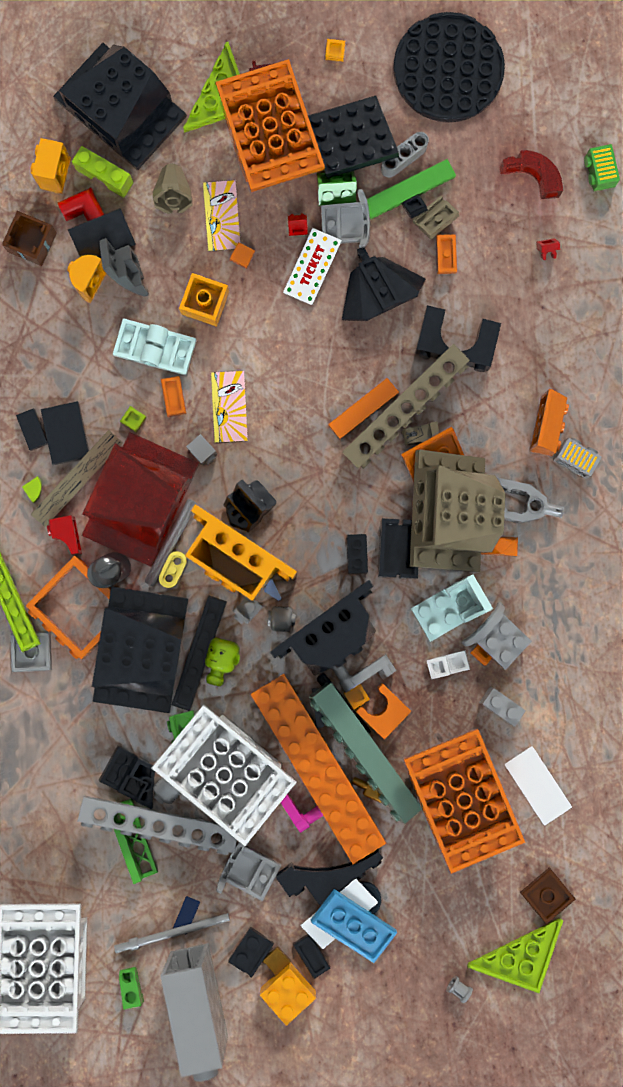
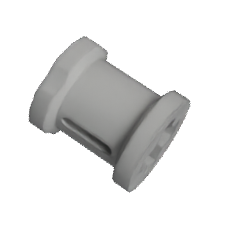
(459, 989)

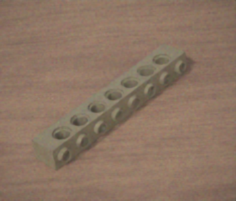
(453, 356)

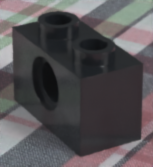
(357, 554)

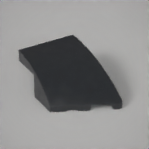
(130, 776)

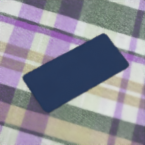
(187, 912)

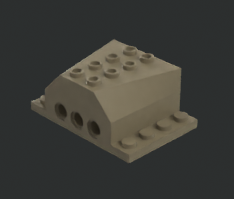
(454, 511)

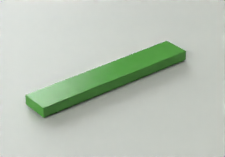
(410, 187)

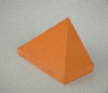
(505, 547)

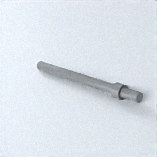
(135, 943)

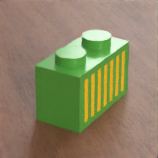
(602, 167)

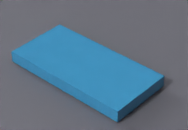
(353, 926)

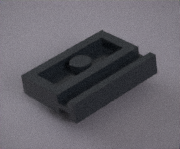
(250, 952)

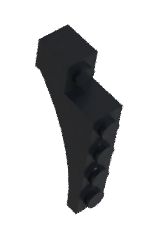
(324, 880)

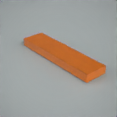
(363, 408)

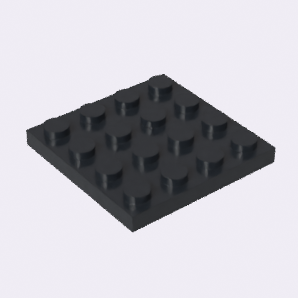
(353, 136)

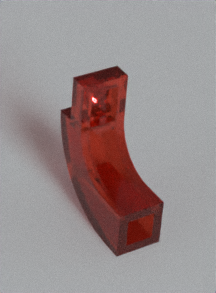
(538, 167)

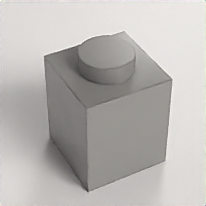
(202, 450)

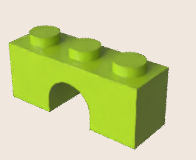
(95, 166)

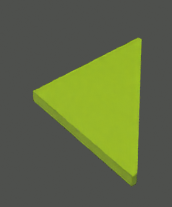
(209, 106)
(523, 959)

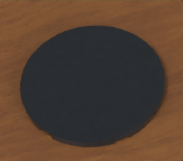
(448, 67)

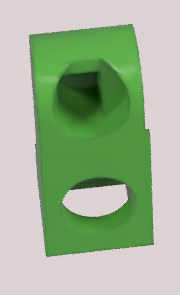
(130, 988)

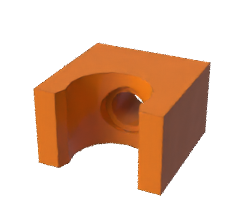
(390, 717)

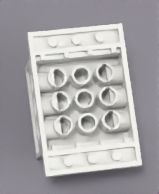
(225, 774)
(41, 967)

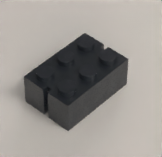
(395, 550)

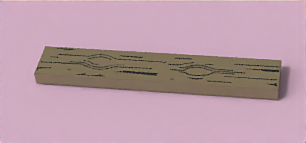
(75, 479)

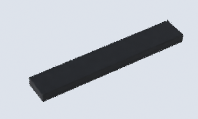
(195, 661)

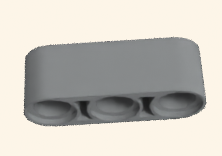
(409, 147)

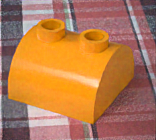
(86, 275)

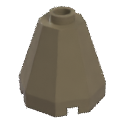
(172, 190)

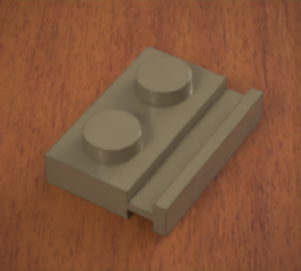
(437, 218)

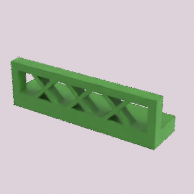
(128, 851)

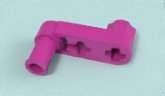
(301, 821)

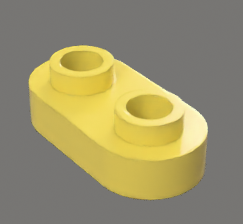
(172, 569)

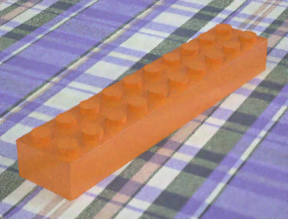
(318, 768)

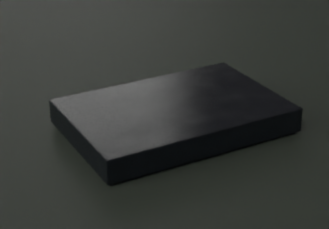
(109, 226)
(65, 432)

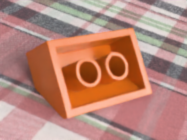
(549, 423)

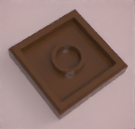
(547, 895)

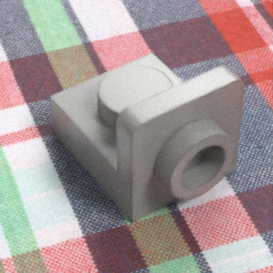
(246, 610)

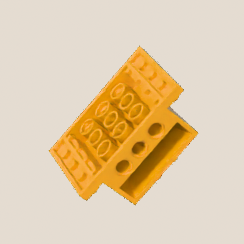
(233, 557)

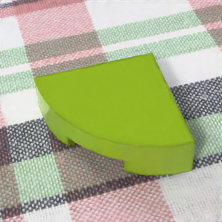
(33, 489)

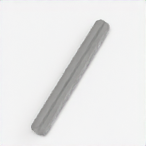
(170, 542)

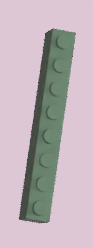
(365, 753)

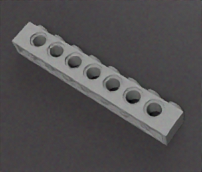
(90, 805)

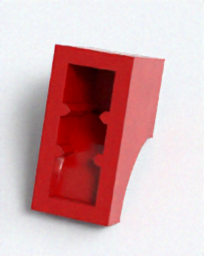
(66, 530)

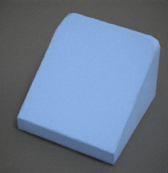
(272, 590)

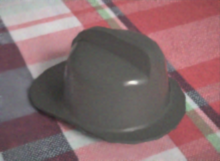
(109, 570)

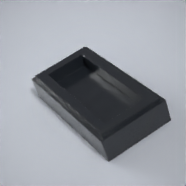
(32, 429)
(311, 956)

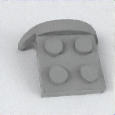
(348, 221)
(499, 638)
(249, 871)

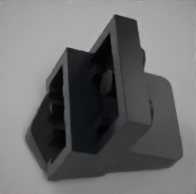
(248, 505)

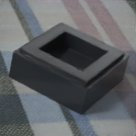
(414, 206)

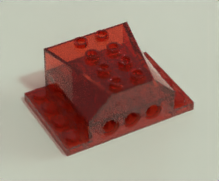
(137, 498)

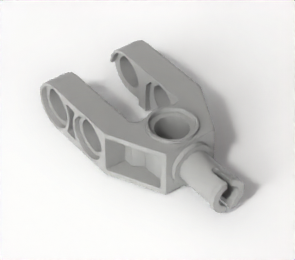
(532, 495)

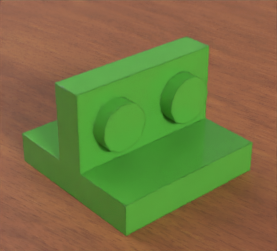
(336, 189)

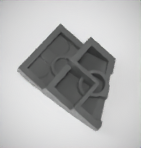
(123, 267)

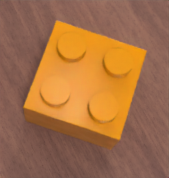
(50, 165)
(204, 299)
(288, 993)

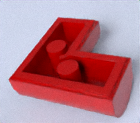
(81, 203)

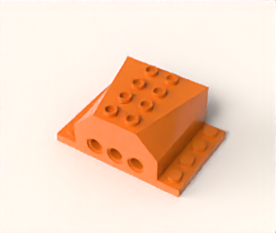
(269, 126)
(463, 801)

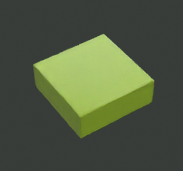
(133, 419)

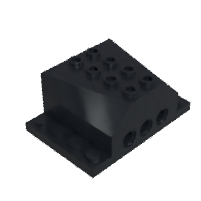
(121, 103)
(333, 634)
(139, 649)

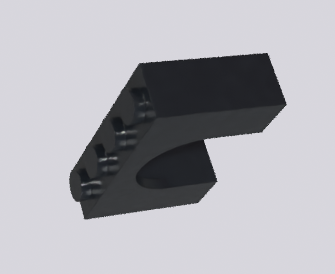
(431, 343)

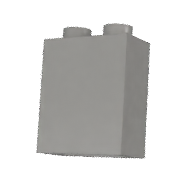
(195, 1012)

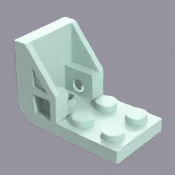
(451, 607)

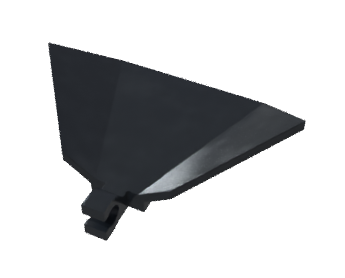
(378, 287)

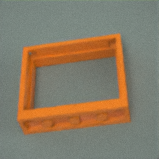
(48, 625)

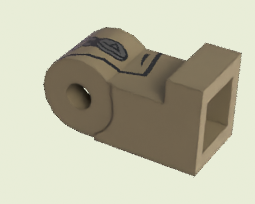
(419, 434)

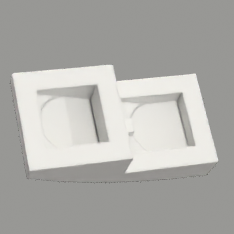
(448, 664)

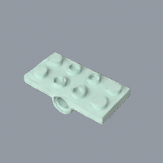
(154, 346)

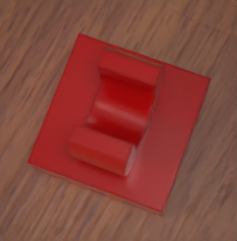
(297, 224)
(546, 246)

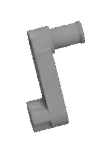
(381, 666)

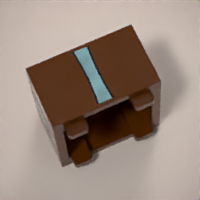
(29, 238)

